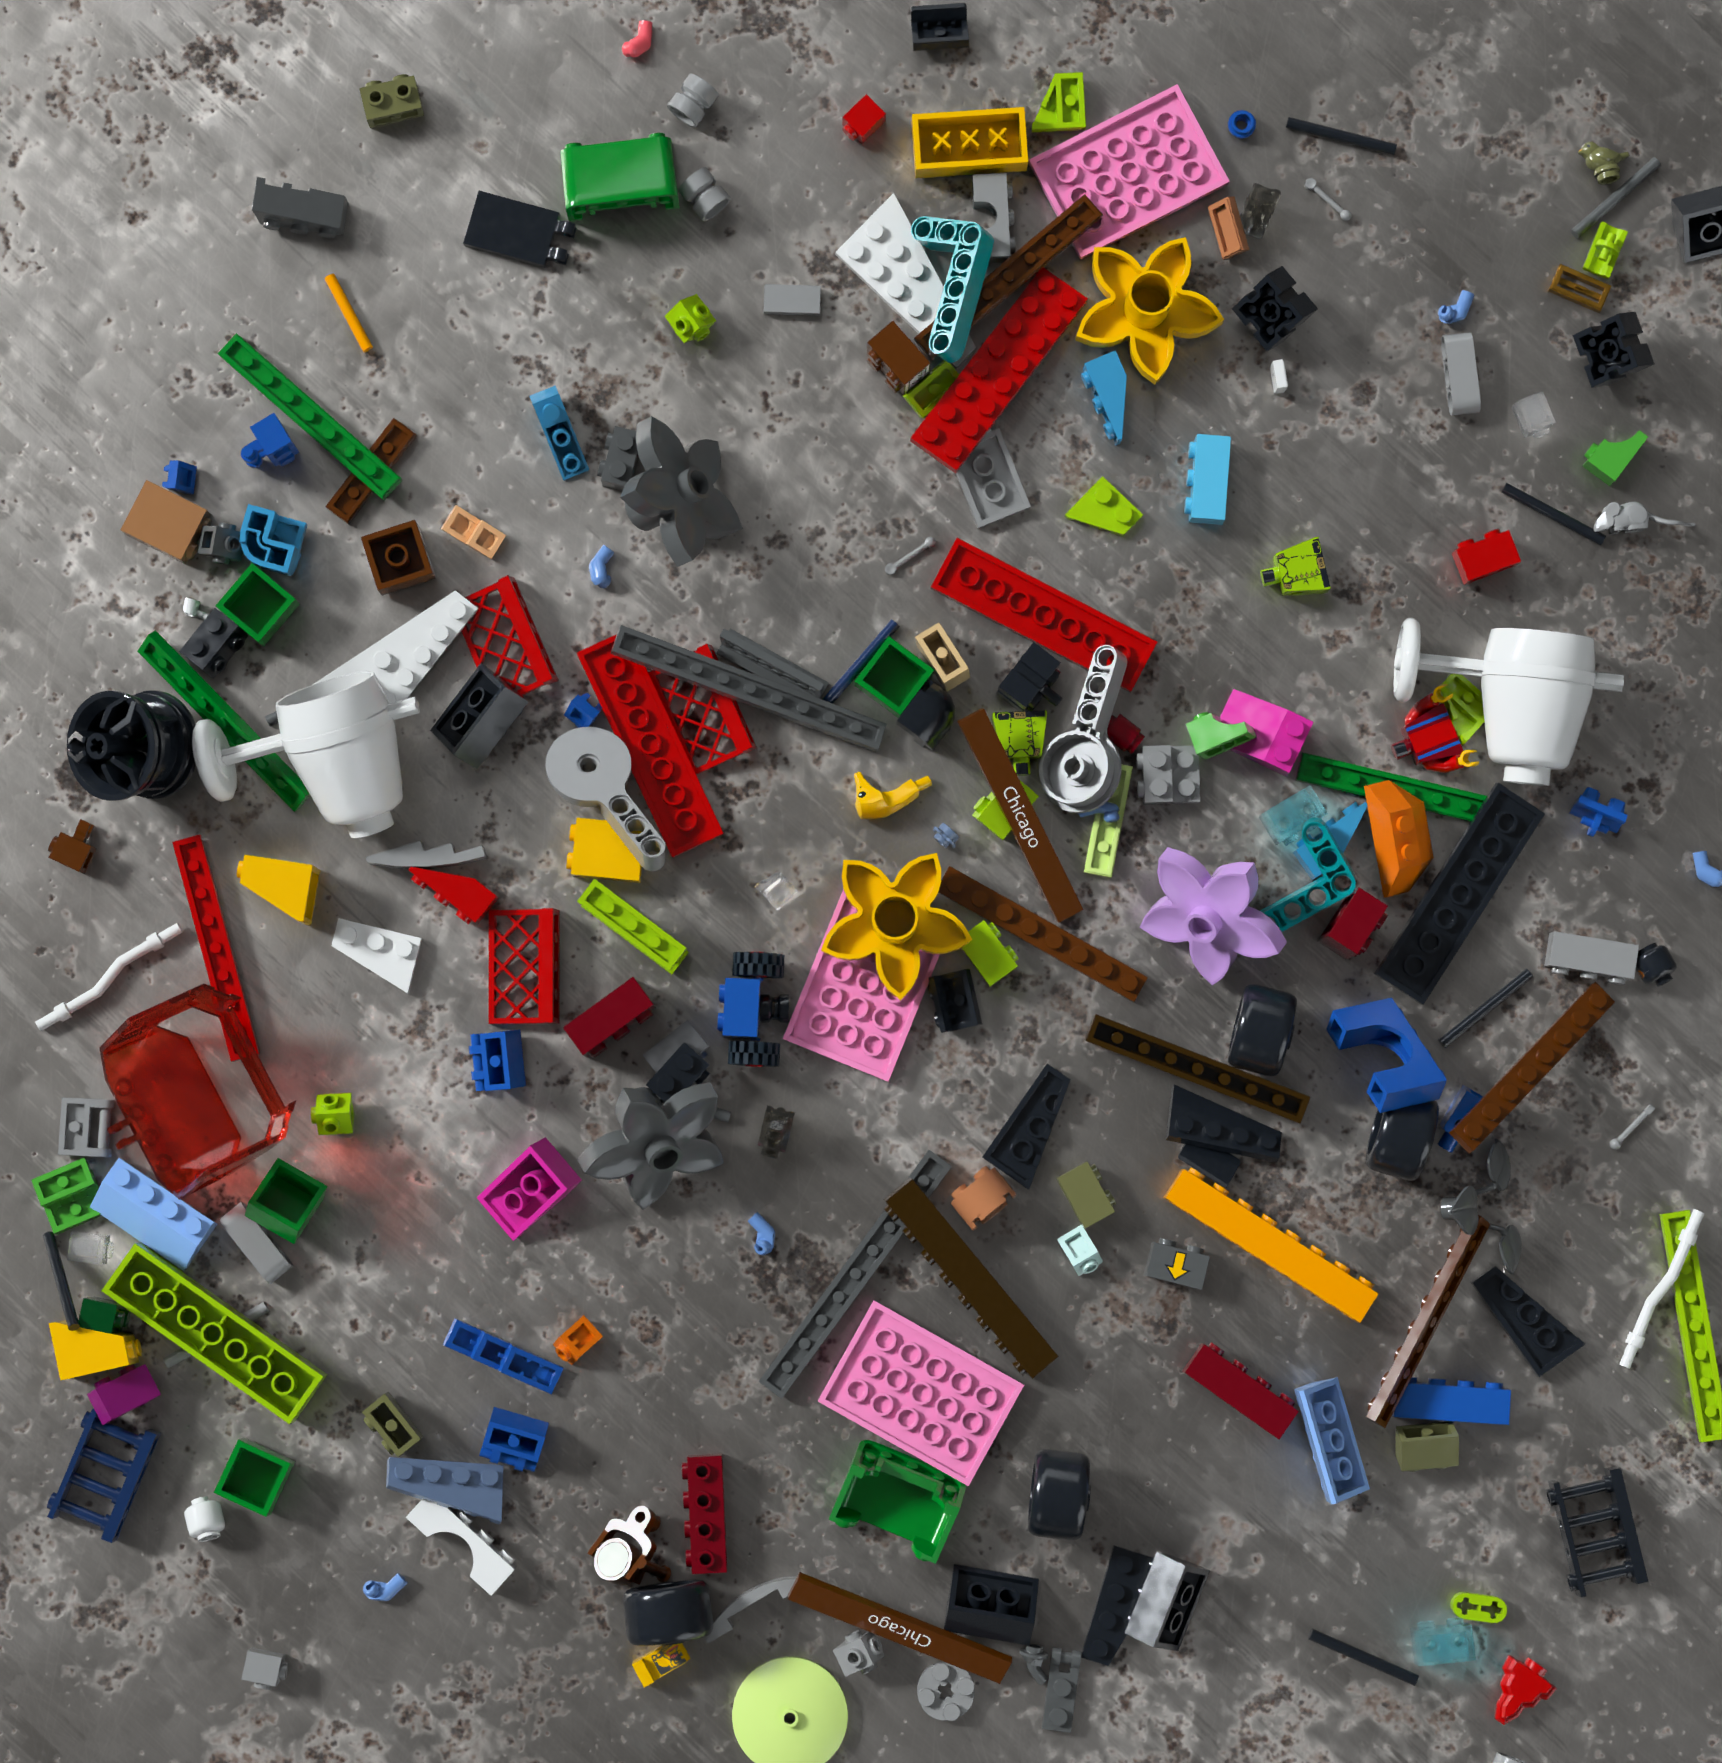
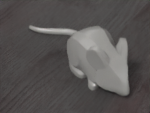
(1630, 518)

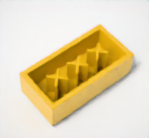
(969, 142)

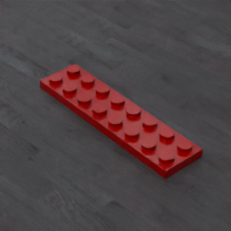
(998, 370)
(1038, 610)
(654, 748)

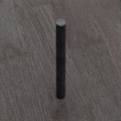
(1340, 135)
(1553, 514)
(1485, 1008)
(61, 1281)
(1363, 1657)

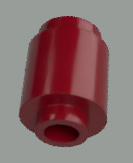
(1124, 733)

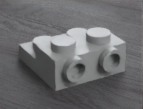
(1168, 775)

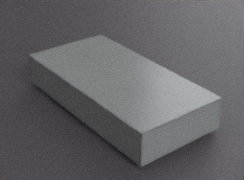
(792, 299)

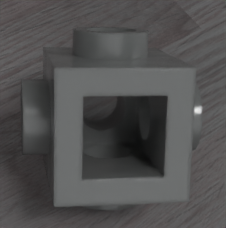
(221, 543)

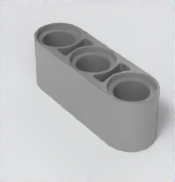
(1460, 374)
(256, 1243)

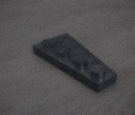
(1212, 1126)
(1025, 1134)
(1531, 1328)
(1115, 1602)

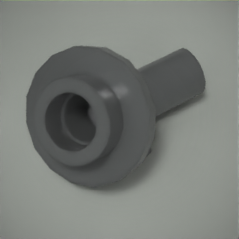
(1034, 1657)

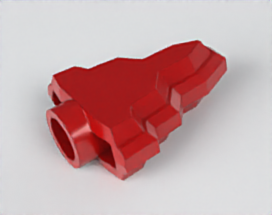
(1521, 1688)

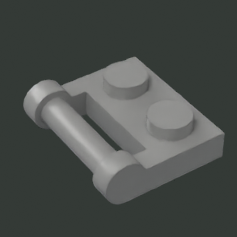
(76, 1127)

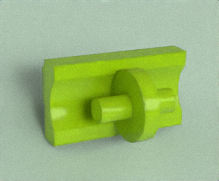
(1604, 250)

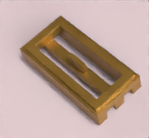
(1557, 279)

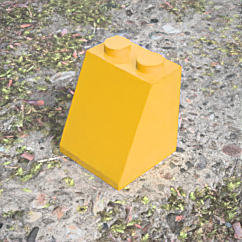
(282, 883)
(91, 1351)

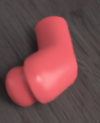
(640, 43)

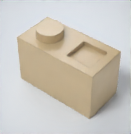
(942, 657)

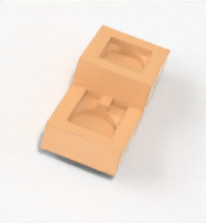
(473, 532)

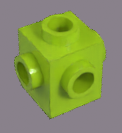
(690, 319)
(333, 1114)

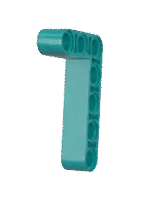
(958, 279)
(1325, 883)

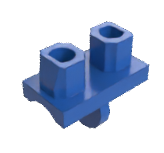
(1599, 816)

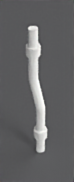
(64, 1010)
(1687, 1238)

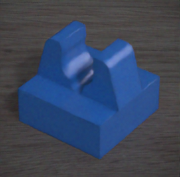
(180, 477)
(582, 712)

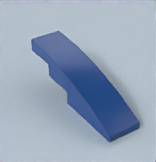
(503, 1356)

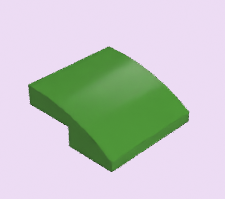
(67, 1195)

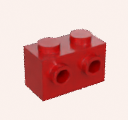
(1485, 556)

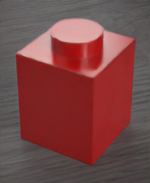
(863, 119)

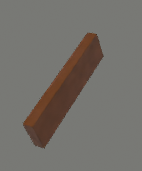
(353, 492)

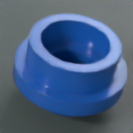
(1246, 117)

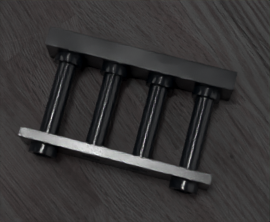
(1624, 1539)

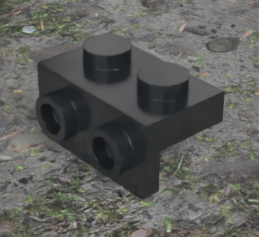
(939, 26)
(214, 643)
(954, 1001)
(678, 1073)

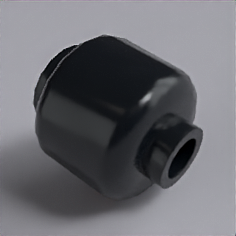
(1655, 964)

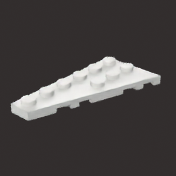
(897, 268)
(413, 649)

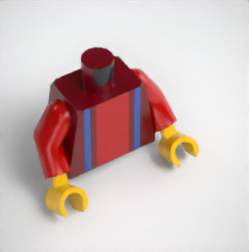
(1432, 737)

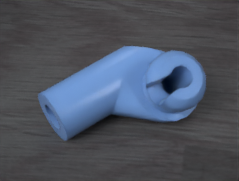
(1457, 311)
(598, 569)
(1109, 810)
(1705, 872)
(765, 1234)
(384, 1591)

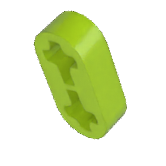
(1479, 1600)

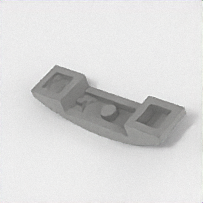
(723, 1624)

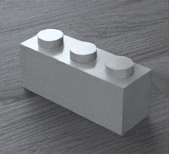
(1591, 957)

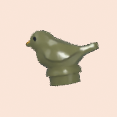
(1603, 162)

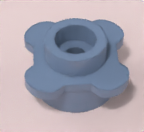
(945, 836)

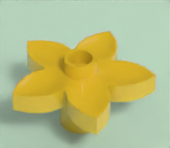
(1146, 306)
(894, 921)

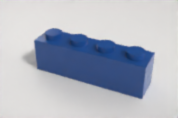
(1455, 1402)

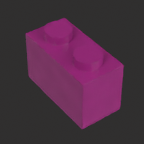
(124, 1393)

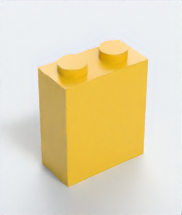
(601, 853)

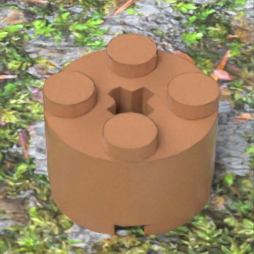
(983, 1197)

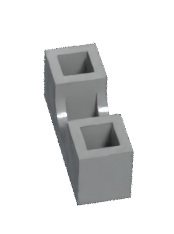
(992, 193)

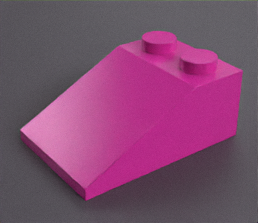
(1277, 730)
(529, 1188)

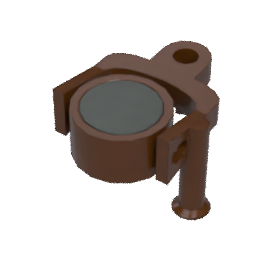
(622, 1561)

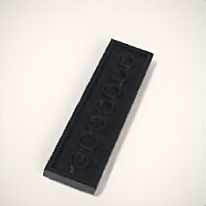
(1459, 893)

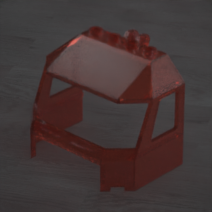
(173, 1100)

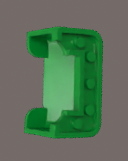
(618, 175)
(899, 1497)

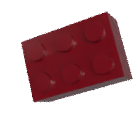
(1353, 923)
(610, 1018)

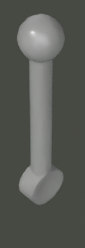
(1310, 184)
(891, 568)
(1616, 1143)

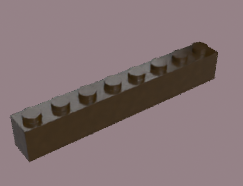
(1197, 1068)
(970, 1278)

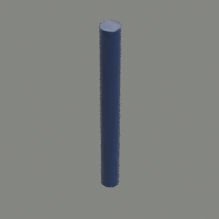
(860, 662)

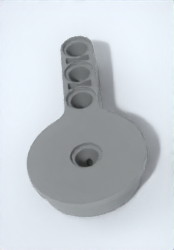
(1087, 743)
(603, 787)

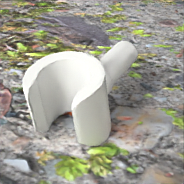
(191, 609)

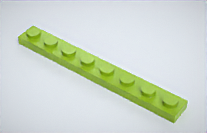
(1695, 1331)

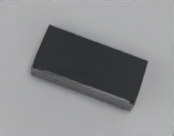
(1212, 1163)

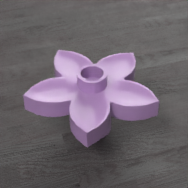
(1211, 913)

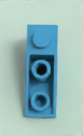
(1108, 383)
(559, 432)
(1342, 833)

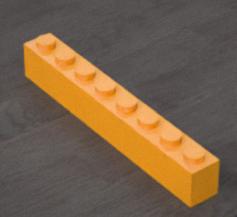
(1270, 1245)

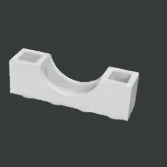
(489, 1564)

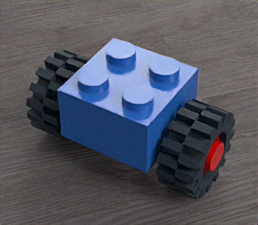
(742, 1008)

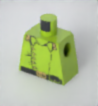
(1299, 570)
(1021, 736)

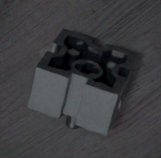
(1274, 308)
(1613, 349)
(1031, 680)

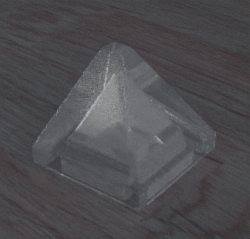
(776, 890)

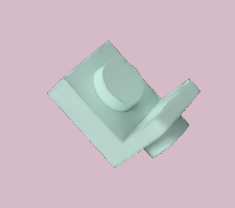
(1080, 1251)

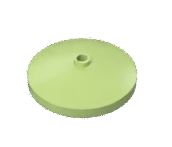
(793, 1687)

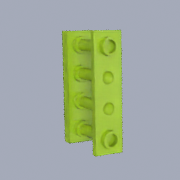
(633, 926)

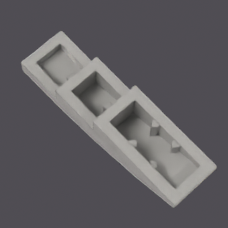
(416, 856)

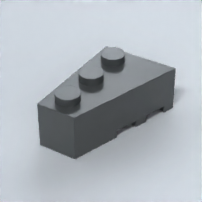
(299, 209)

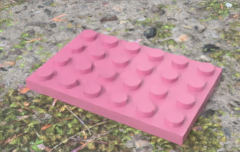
(1132, 168)
(850, 1011)
(921, 1393)

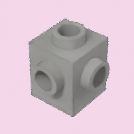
(859, 1653)

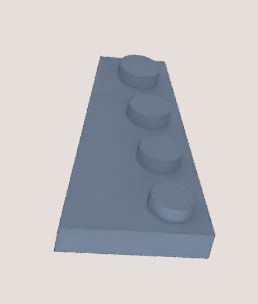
(457, 1485)

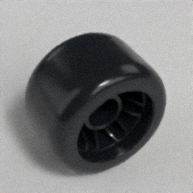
(1262, 1030)
(1402, 1140)
(1059, 1494)
(668, 1612)

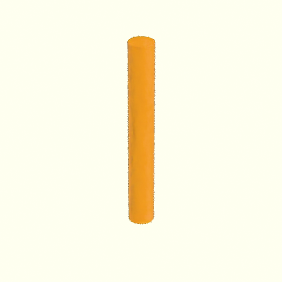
(348, 312)

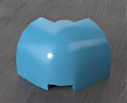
(272, 540)

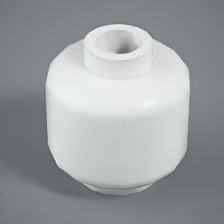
(204, 1519)

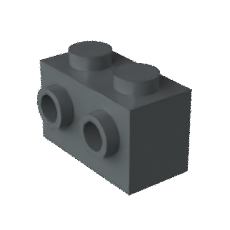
(620, 460)

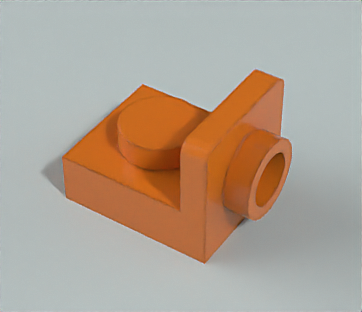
(577, 1340)

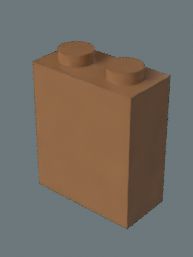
(166, 522)

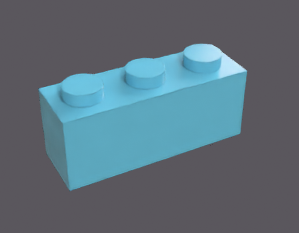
(1208, 479)

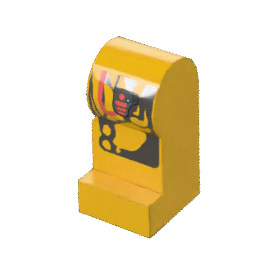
(660, 1662)

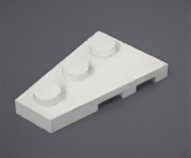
(379, 950)

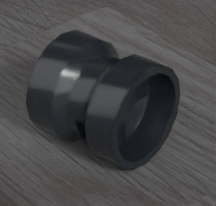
(781, 1008)

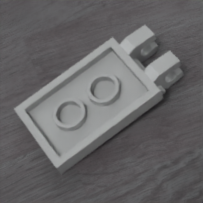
(991, 481)

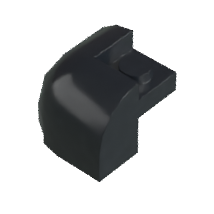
(928, 715)

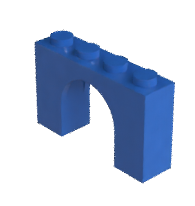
(1386, 1025)

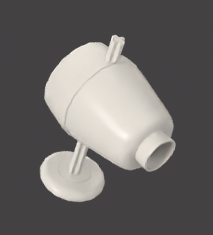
(1532, 693)
(337, 741)

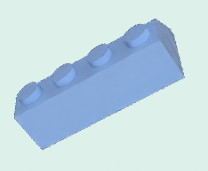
(152, 1214)
(1332, 1440)

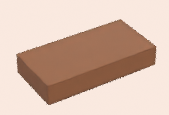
(1228, 228)

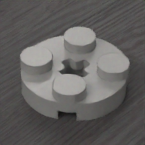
(929, 1695)

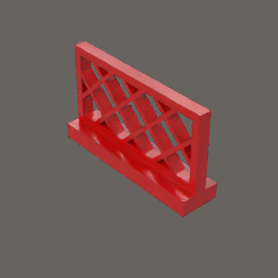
(522, 625)
(727, 707)
(549, 966)

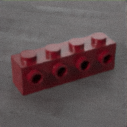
(1240, 1390)
(706, 1513)

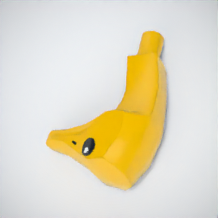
(874, 804)

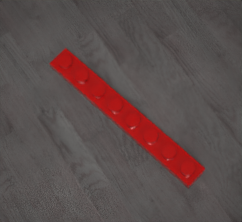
(212, 930)

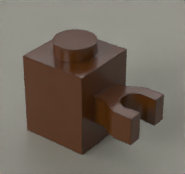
(73, 850)

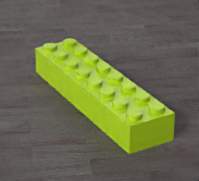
(214, 1332)

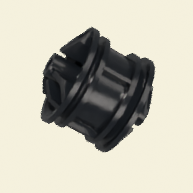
(131, 745)

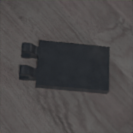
(517, 230)

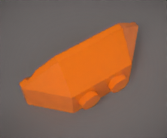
(1398, 836)

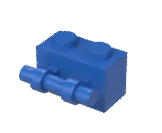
(270, 441)
(497, 1060)
(514, 1439)

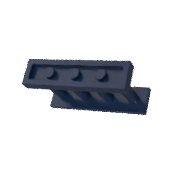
(121, 1497)

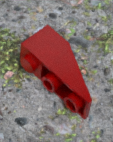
(463, 892)

